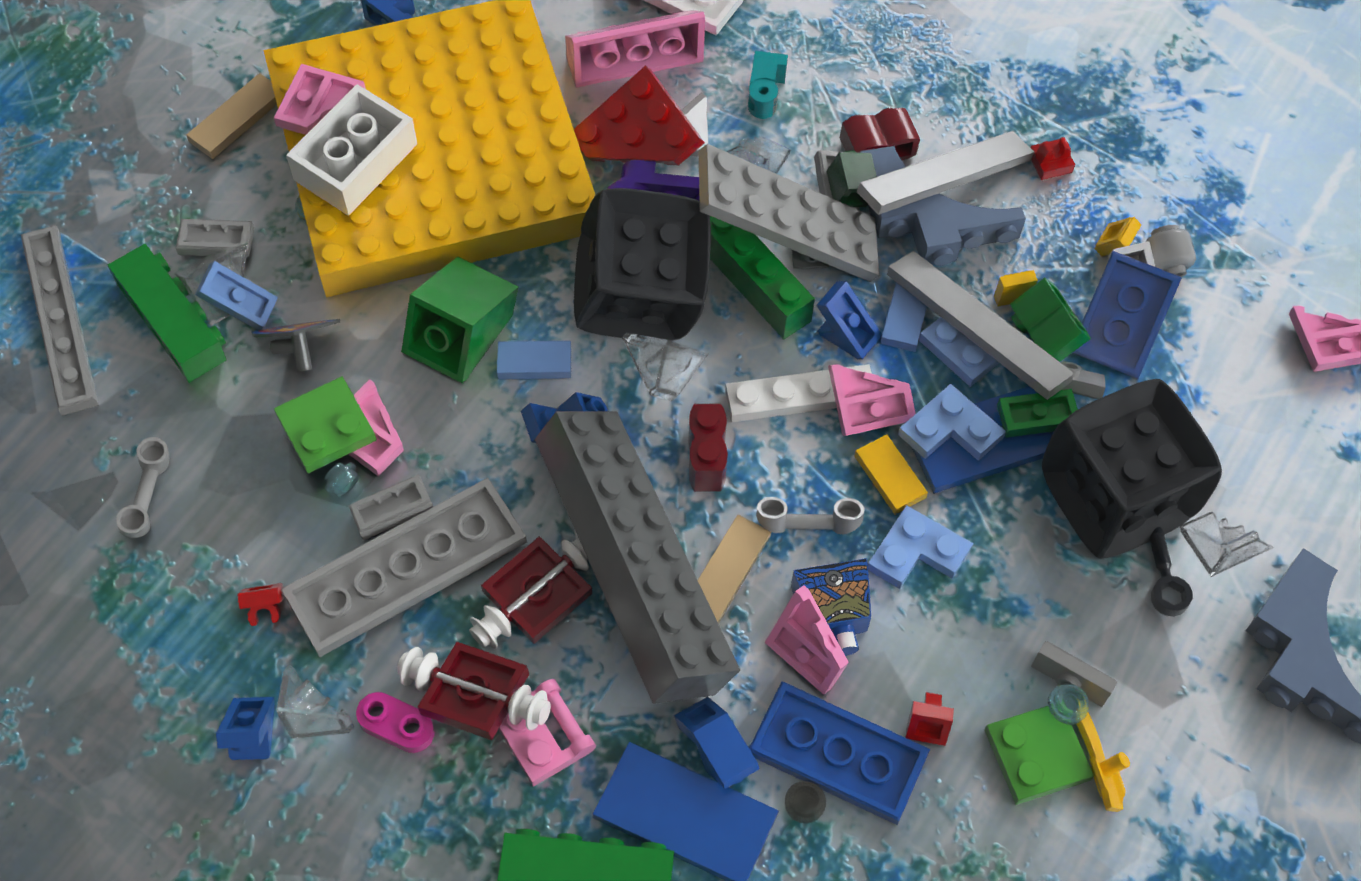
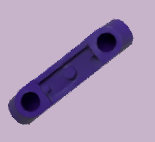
(643, 176)

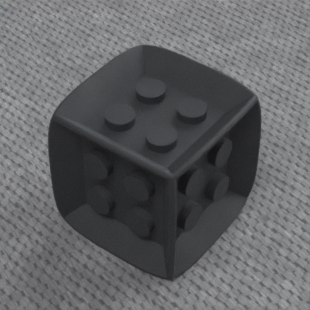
(641, 264)
(1130, 467)

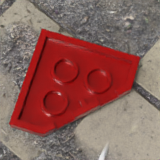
(638, 125)

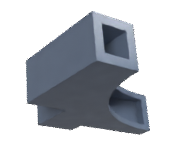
(940, 223)
(1307, 667)

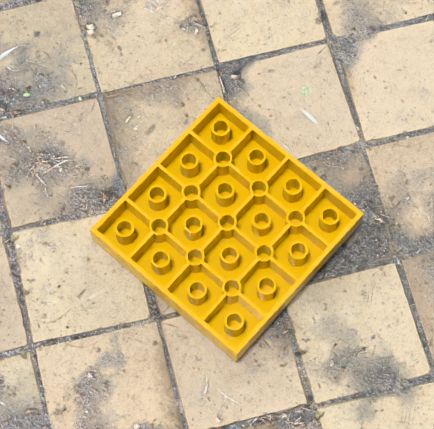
(491, 152)

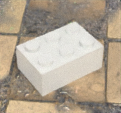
(352, 149)

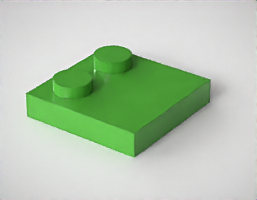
(325, 424)
(1037, 754)

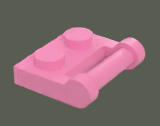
(537, 749)

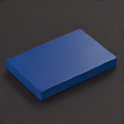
(1127, 314)

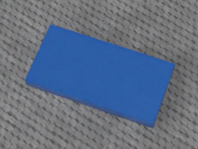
(954, 466)
(839, 752)
(686, 813)

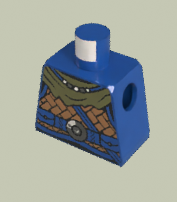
(842, 597)

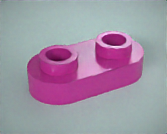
(393, 721)

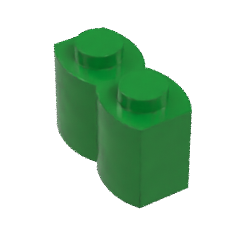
(1049, 320)

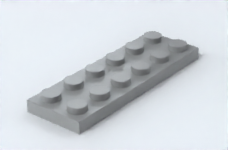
(787, 213)
(403, 566)

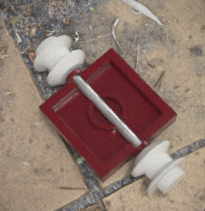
(533, 592)
(473, 690)

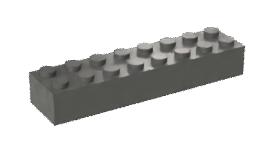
(636, 556)

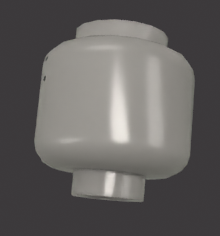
(1172, 249)

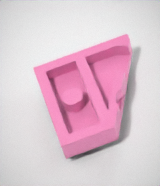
(311, 98)
(1327, 340)
(869, 400)
(388, 446)
(808, 642)

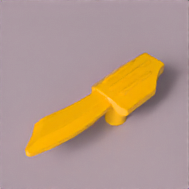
(1105, 771)

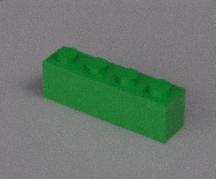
(761, 278)
(168, 313)
(568, 858)

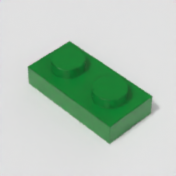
(1034, 413)

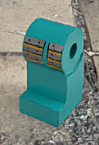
(763, 92)

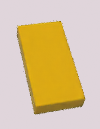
(891, 474)

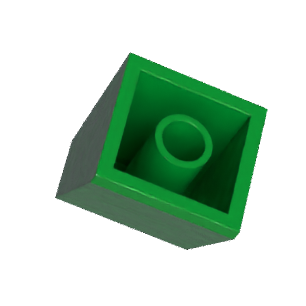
(457, 317)

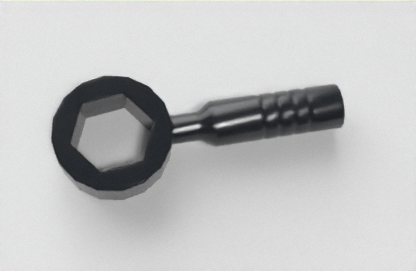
(1163, 564)

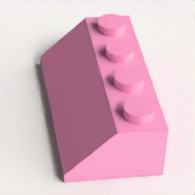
(628, 47)

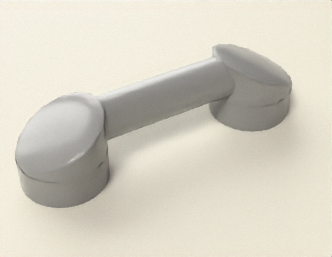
(153, 460)
(846, 516)

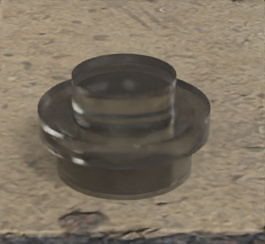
(805, 802)

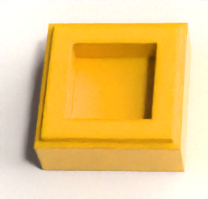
(1117, 235)
(1013, 286)

